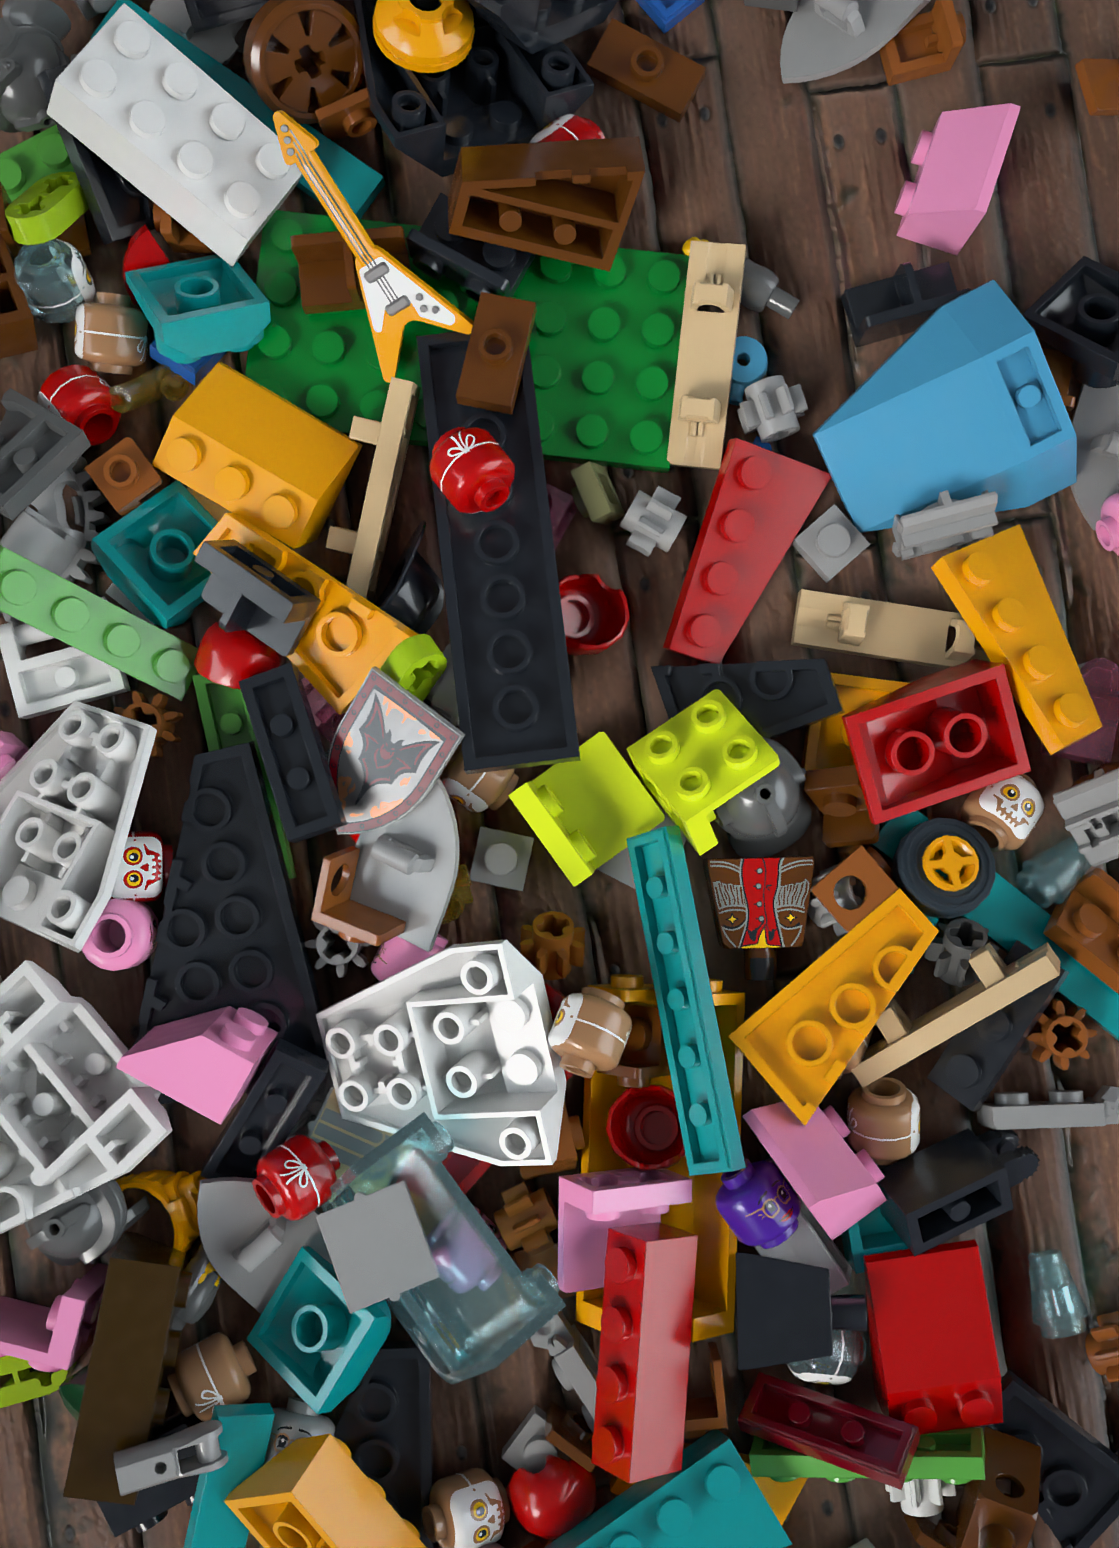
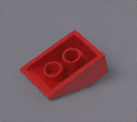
(936, 739)
(933, 1338)

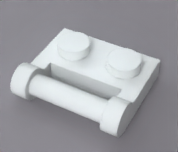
(55, 678)

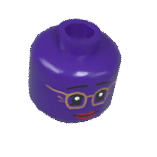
(759, 1204)

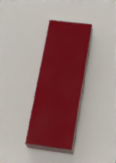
(830, 1430)

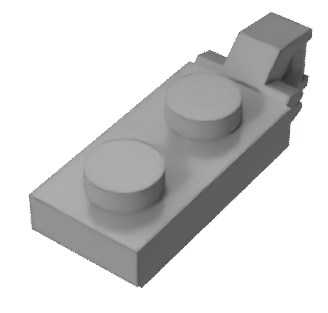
(1062, 1110)
(572, 1362)

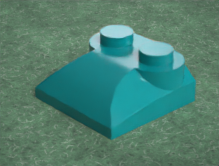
(200, 307)
(153, 555)
(314, 1336)

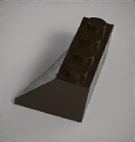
(127, 1363)

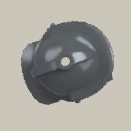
(28, 45)
(771, 824)
(86, 1223)

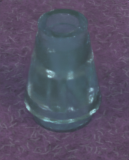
(1053, 873)
(1054, 1296)

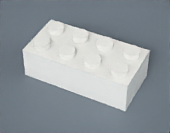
(174, 134)

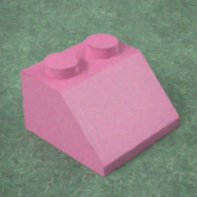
(955, 175)
(202, 1058)
(820, 1164)

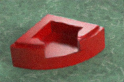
(142, 253)

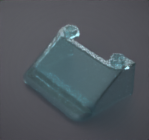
(481, 1300)

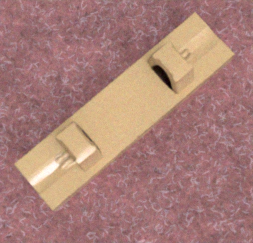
(706, 355)
(391, 444)
(882, 630)
(997, 989)

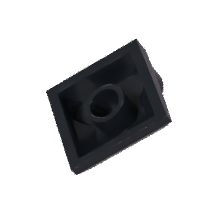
(1083, 321)

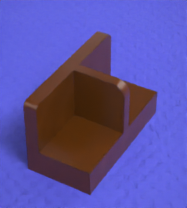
(329, 268)

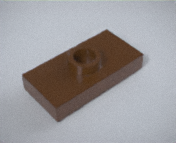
(646, 70)
(496, 353)

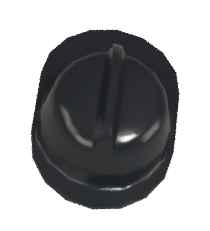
(414, 589)

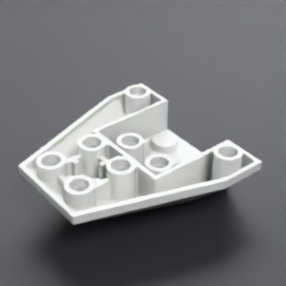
(69, 821)
(455, 1042)

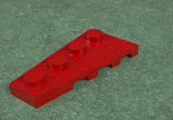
(743, 538)

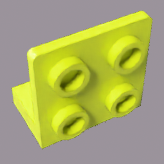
(701, 763)
(587, 808)

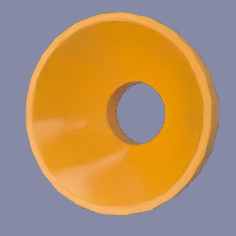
(421, 38)

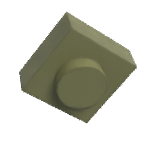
(595, 494)

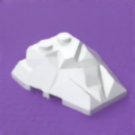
(62, 1101)

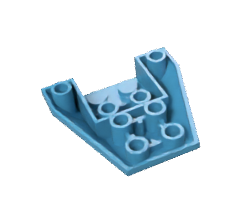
(956, 412)

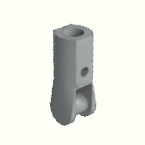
(159, 1461)

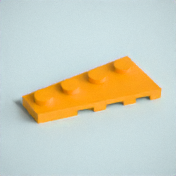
(1016, 625)
(346, 631)
(826, 1012)

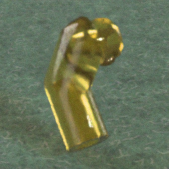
(148, 389)

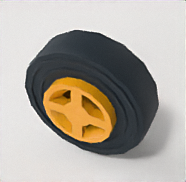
(955, 851)

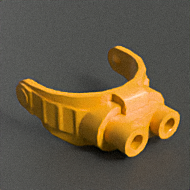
(179, 1197)

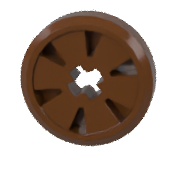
(274, 45)

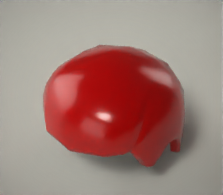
(592, 614)
(233, 656)
(646, 1128)
(553, 1498)

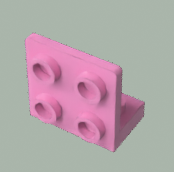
(603, 1201)
(54, 1335)

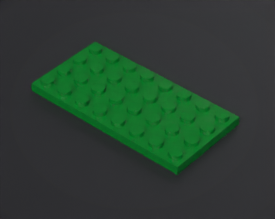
(597, 349)

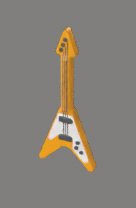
(388, 288)

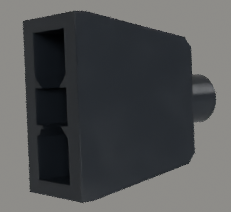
(789, 1311)

